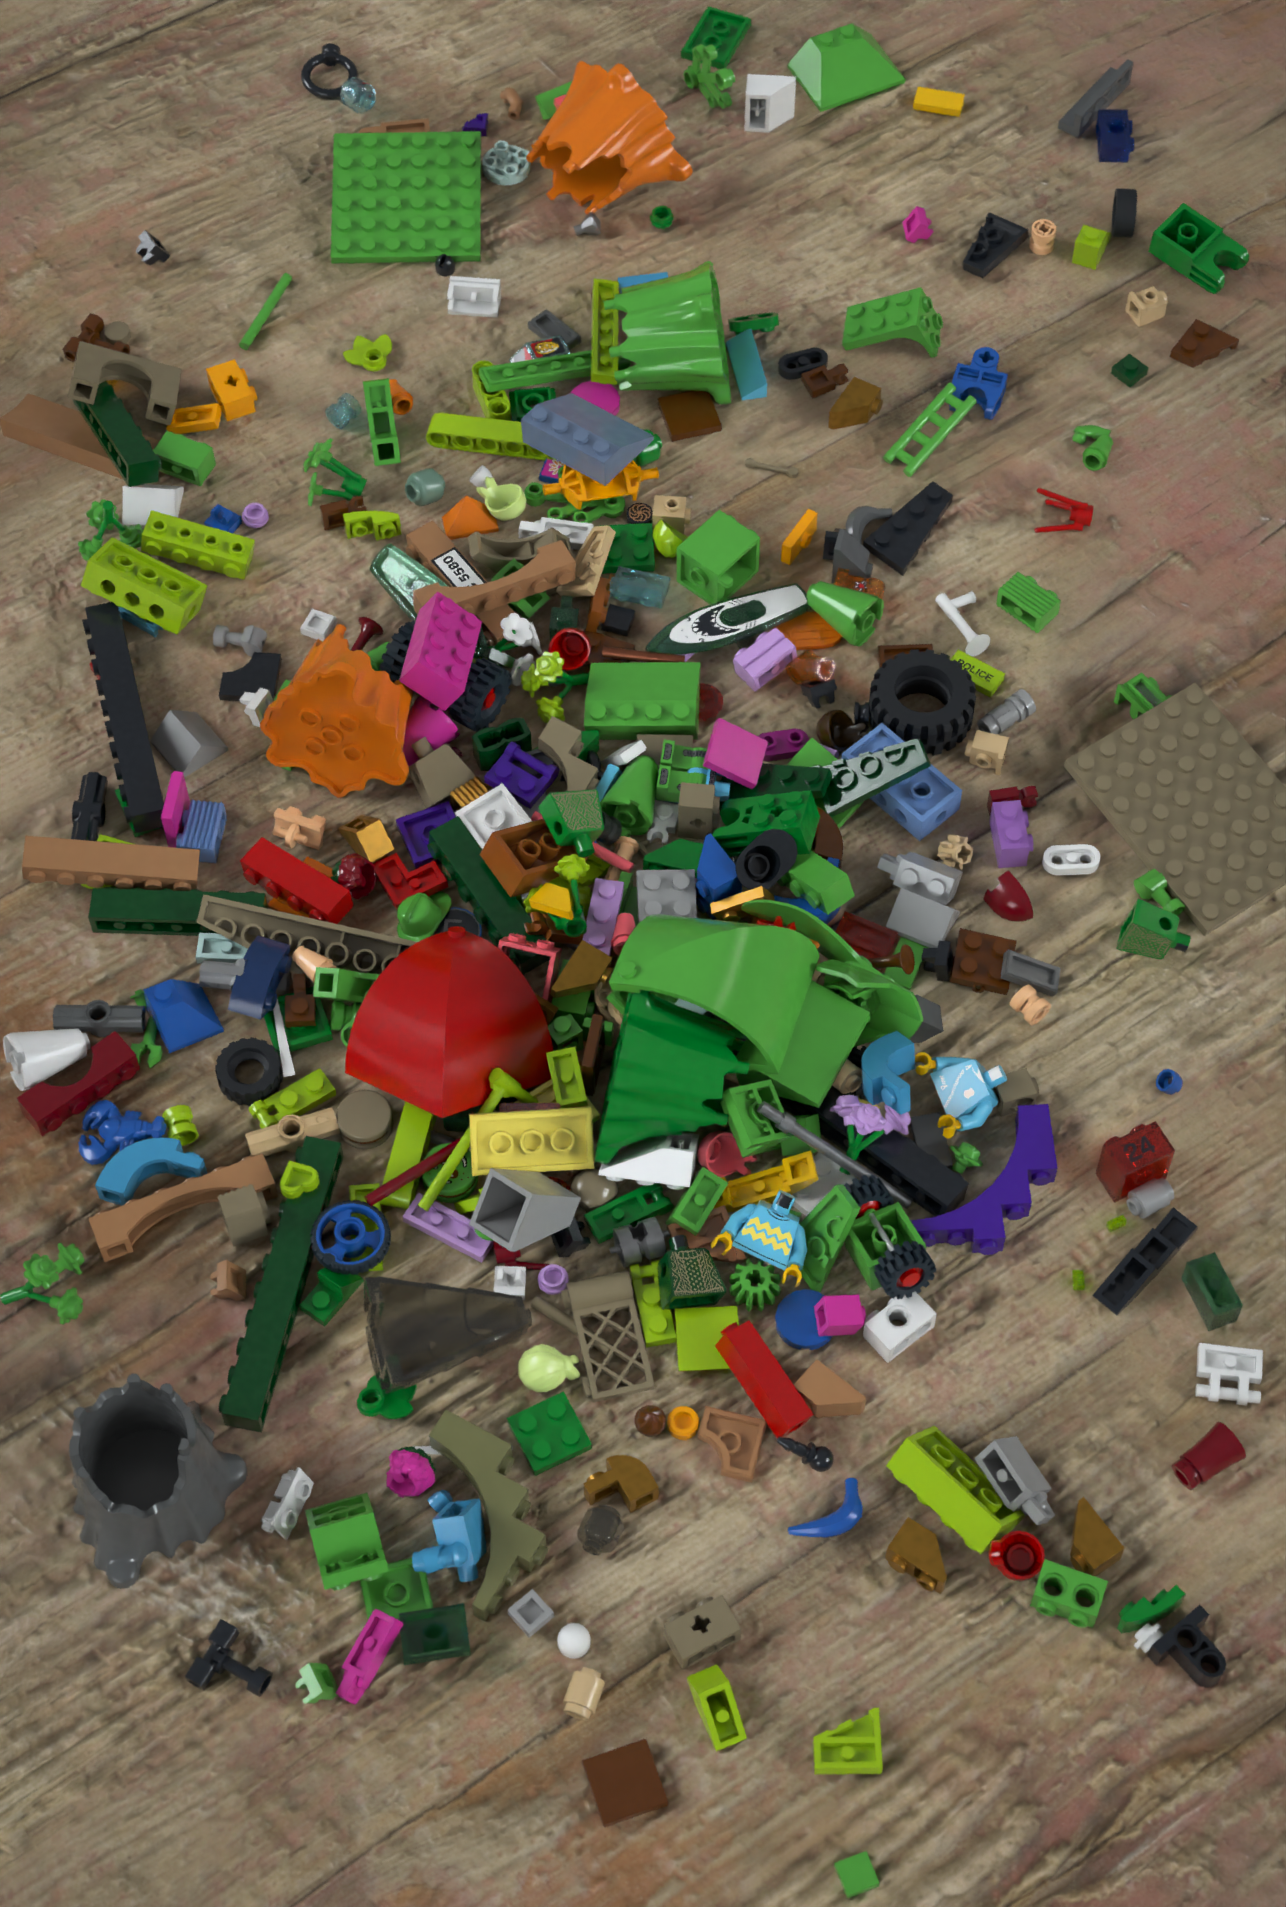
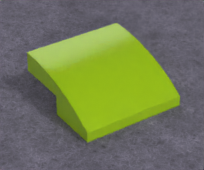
(698, 1334)

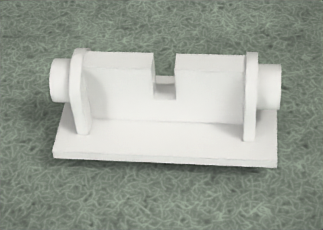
(293, 1490)

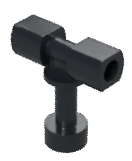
(219, 1658)

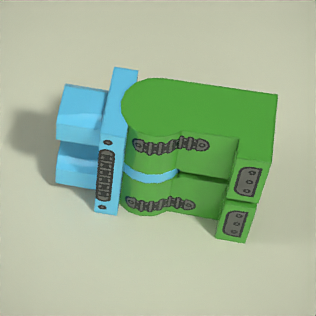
(685, 765)

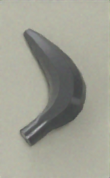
(863, 515)

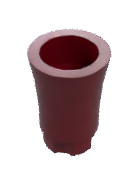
(1209, 1456)

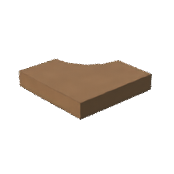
(735, 1439)

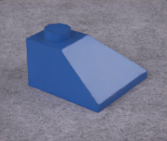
(181, 1013)

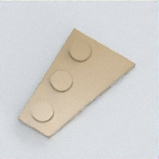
(589, 563)

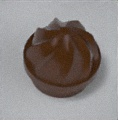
(650, 1420)

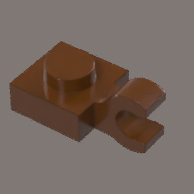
(822, 380)
(333, 512)
(300, 1007)

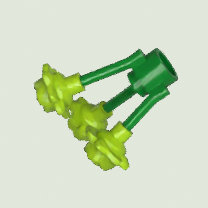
(571, 868)

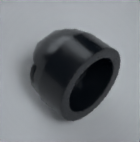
(449, 265)

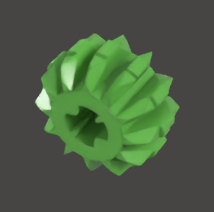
(742, 1287)

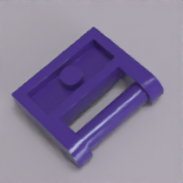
(521, 784)

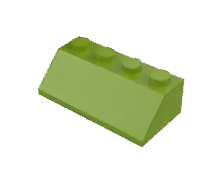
(953, 1488)

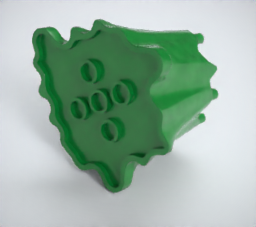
(665, 1073)

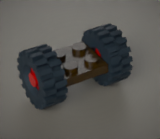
(484, 688)

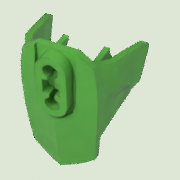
(889, 1004)

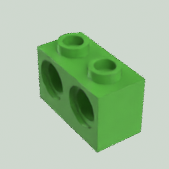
(1071, 1585)

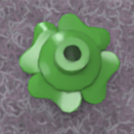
(966, 1156)

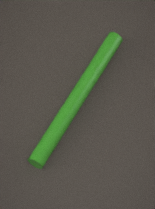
(265, 311)

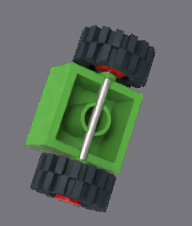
(886, 1242)

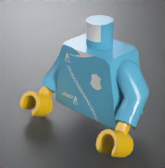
(963, 1089)

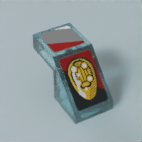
(541, 348)

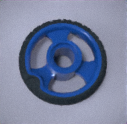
(348, 1225)

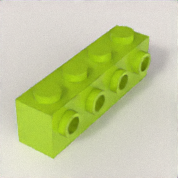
(197, 545)

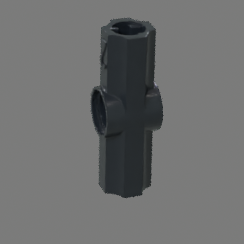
(90, 809)

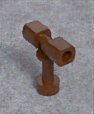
(90, 334)

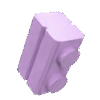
(764, 658)

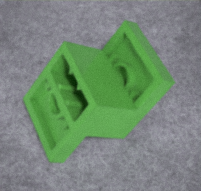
(750, 1128)
(346, 1542)

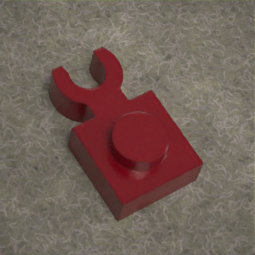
(1026, 795)

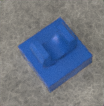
(223, 519)

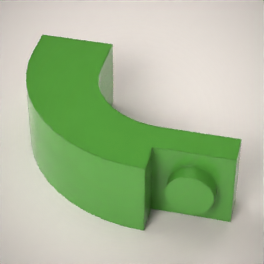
(381, 422)
(342, 984)

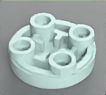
(506, 164)

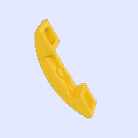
(792, 1176)

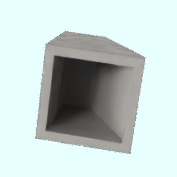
(522, 1208)

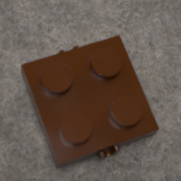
(980, 960)

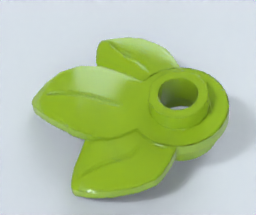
(368, 353)

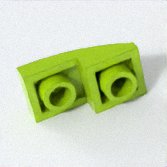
(381, 523)

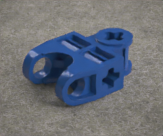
(981, 381)

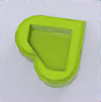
(298, 1179)

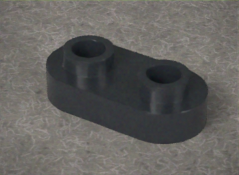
(796, 363)

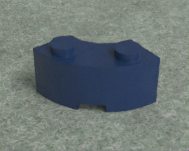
(264, 967)

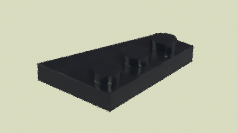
(994, 243)

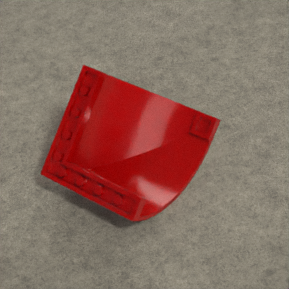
(446, 1021)

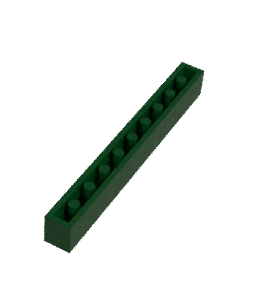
(279, 1293)

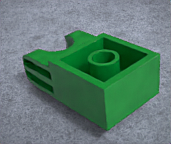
(1196, 248)
(751, 816)

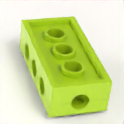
(147, 578)

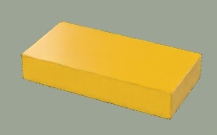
(938, 101)

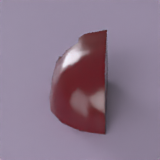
(1009, 899)

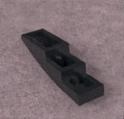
(1145, 1262)

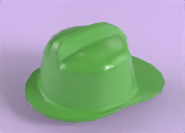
(421, 915)

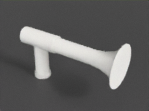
(976, 642)

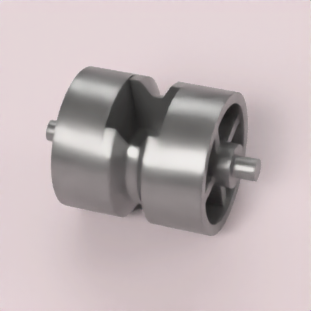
(639, 1241)

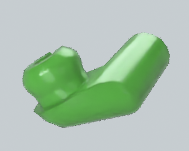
(1090, 431)

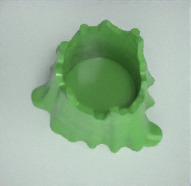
(674, 335)

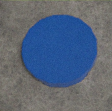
(797, 1320)

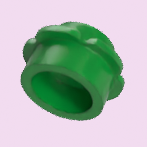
(661, 217)

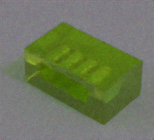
(1116, 1223)
(1078, 1280)

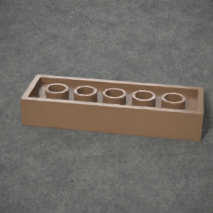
(58, 432)

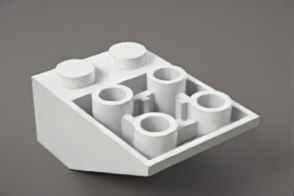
(656, 1160)

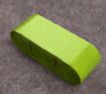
(493, 404)

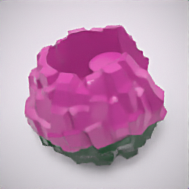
(410, 1472)

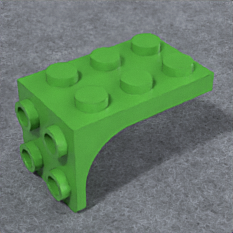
(894, 316)

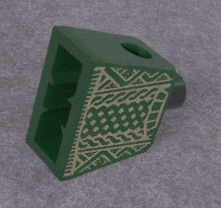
(688, 1277)

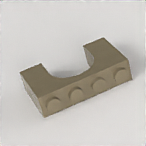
(156, 380)

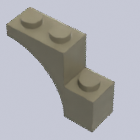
(499, 552)
(563, 745)

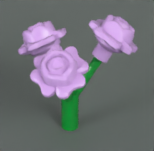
(866, 1120)

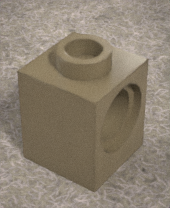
(1016, 1091)

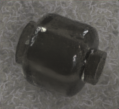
(600, 1529)

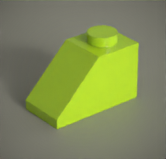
(1090, 246)
(717, 1707)

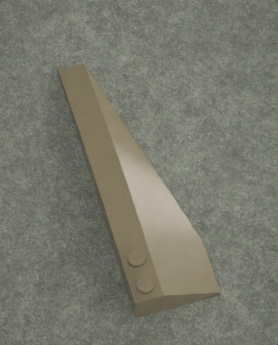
(346, 946)

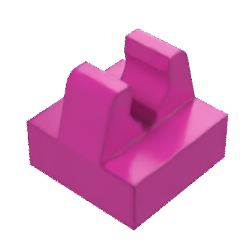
(917, 225)

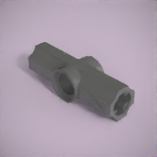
(116, 1018)

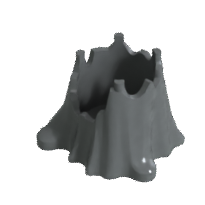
(146, 1476)

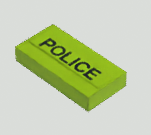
(985, 677)

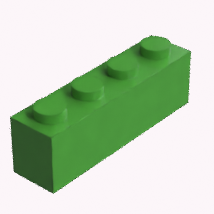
(818, 882)

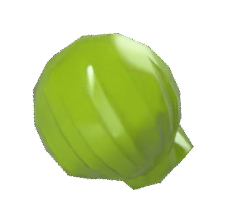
(667, 539)

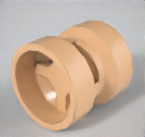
(1042, 237)
(1030, 1004)

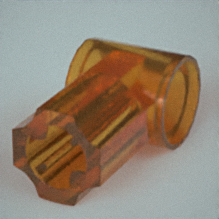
(810, 667)

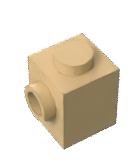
(672, 511)

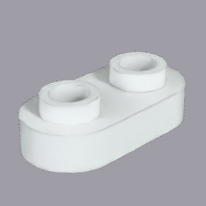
(1070, 859)

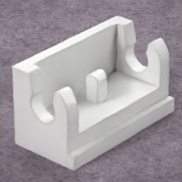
(474, 296)

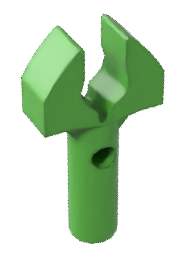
(148, 1044)

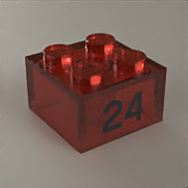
(1134, 1160)

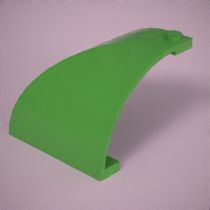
(733, 969)

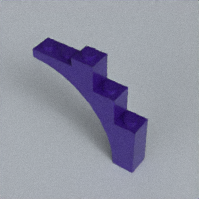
(1008, 1197)

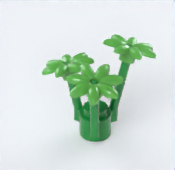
(352, 483)

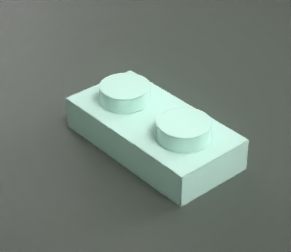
(218, 948)

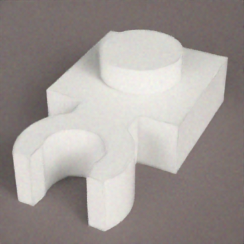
(664, 821)

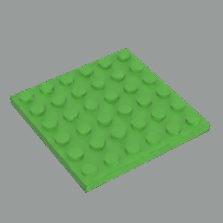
(406, 197)

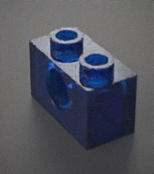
(1113, 136)

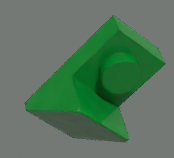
(329, 1295)

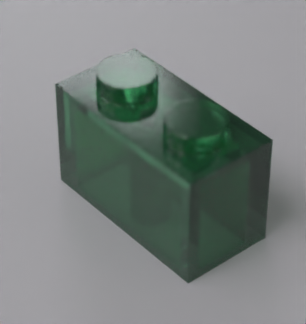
(1211, 1291)

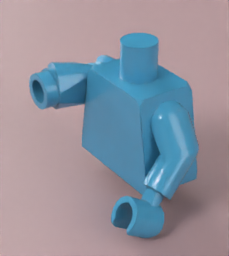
(459, 1537)

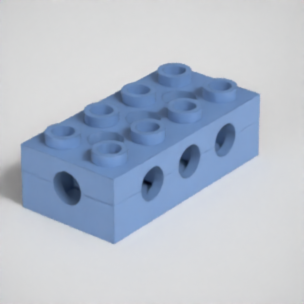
(918, 801)

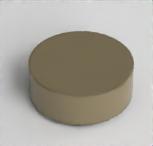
(116, 332)

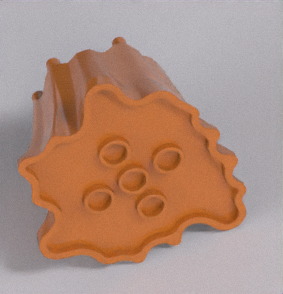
(607, 139)
(340, 719)

